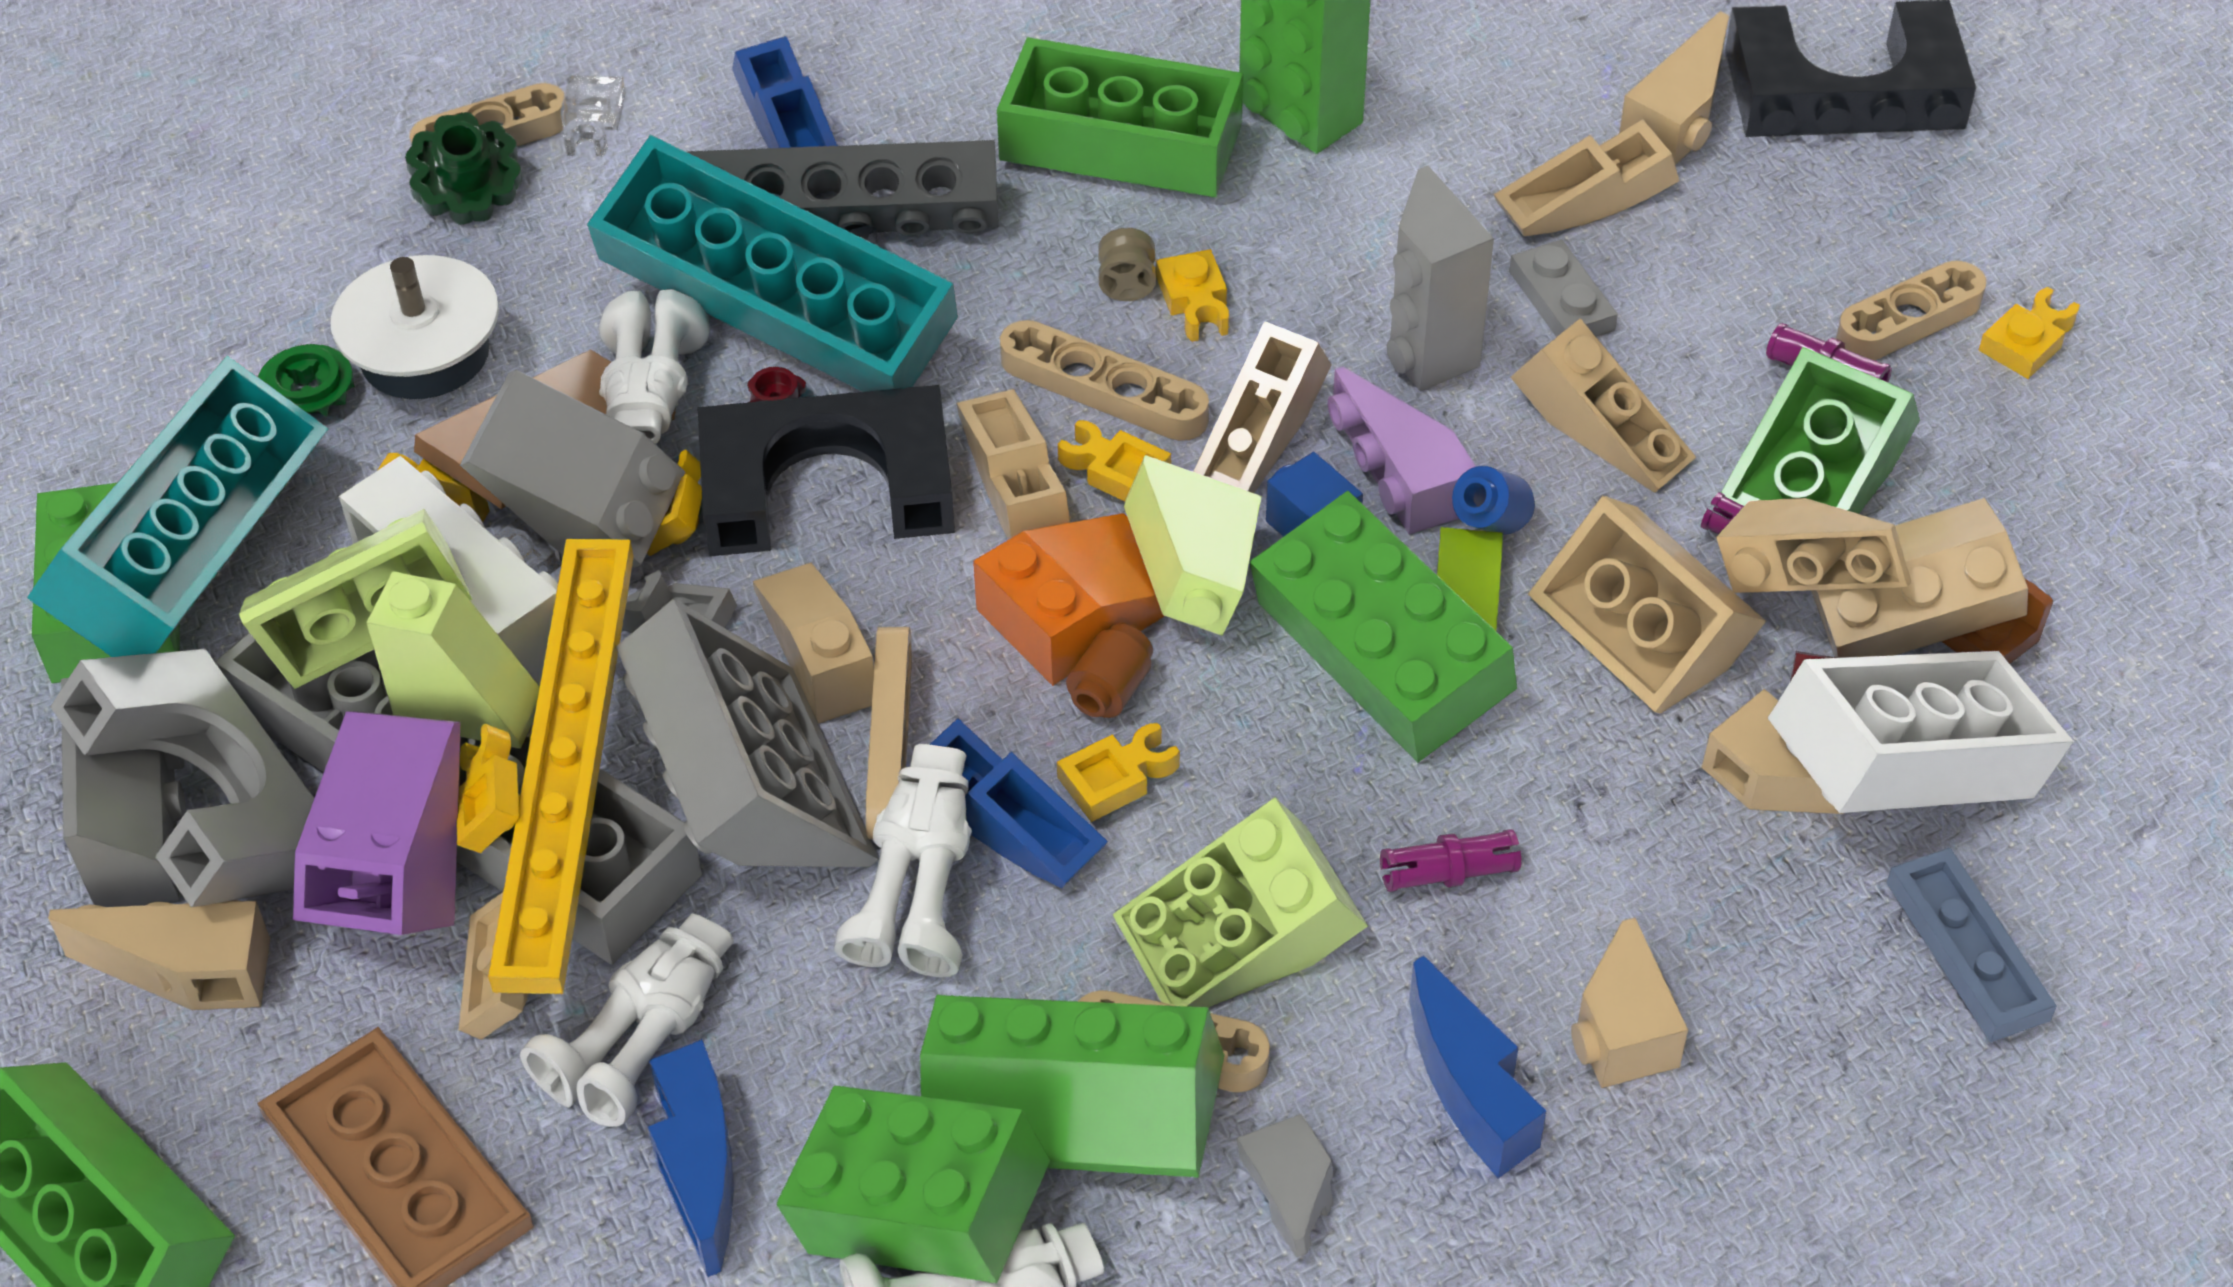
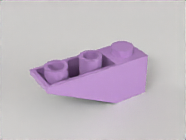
(1403, 449)

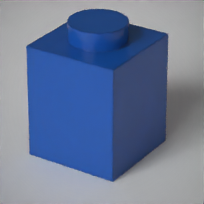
(1302, 491)

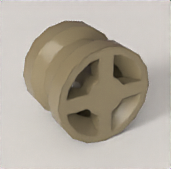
(1127, 264)

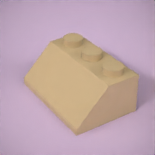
(1960, 583)
(1644, 605)

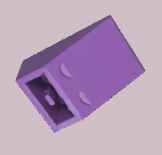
(383, 828)

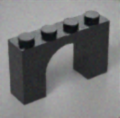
(1791, 96)
(755, 442)

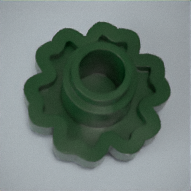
(463, 168)

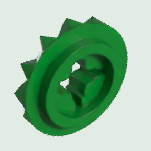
(302, 366)

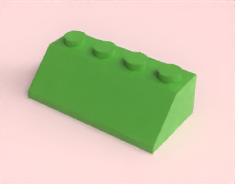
(1093, 1078)
(90, 1196)

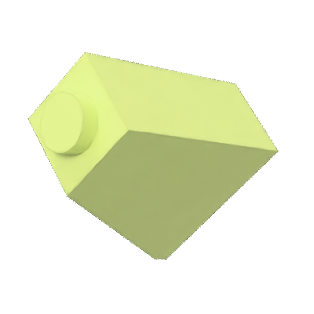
(1192, 541)
(448, 660)

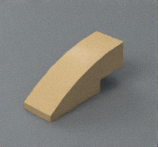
(1590, 182)
(1013, 463)

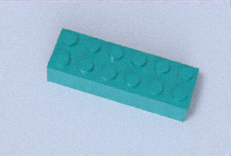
(773, 269)
(178, 514)

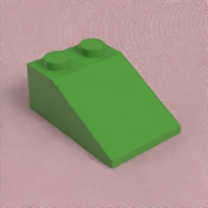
(1825, 437)

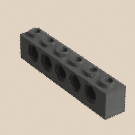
(861, 170)

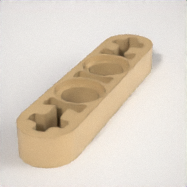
(1166, 407)
(888, 718)

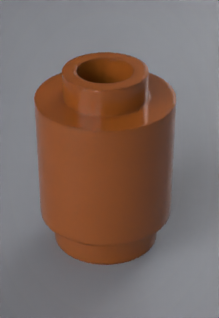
(1110, 671)

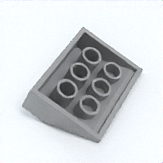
(740, 746)

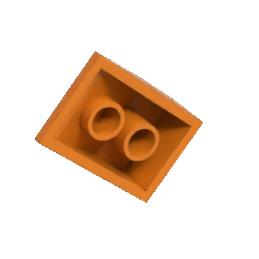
(1062, 587)

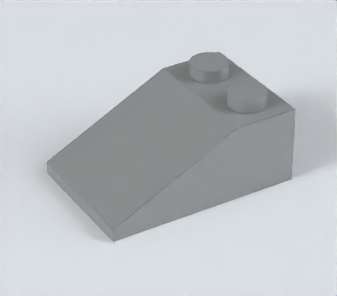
(571, 467)

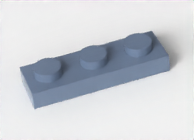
(1971, 945)

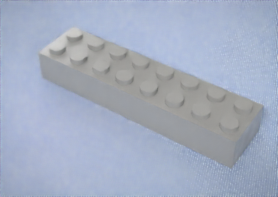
(635, 849)

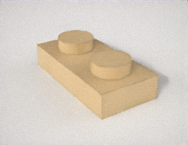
(480, 1007)

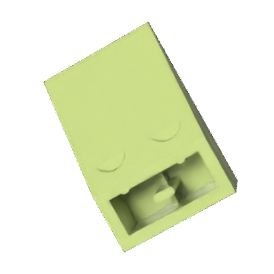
(1240, 913)

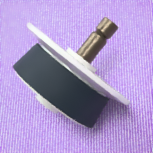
(417, 325)

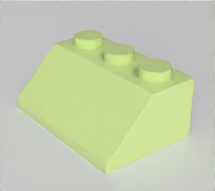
(321, 612)

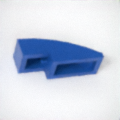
(780, 96)
(1020, 813)
(1473, 1071)
(695, 1149)

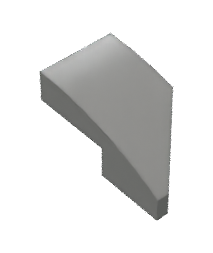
(711, 602)
(1293, 1176)

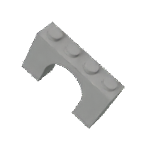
(192, 711)

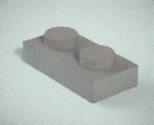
(1562, 289)

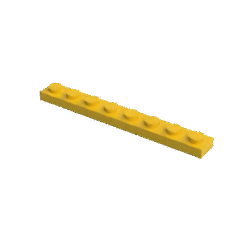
(562, 770)

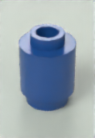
(1493, 500)

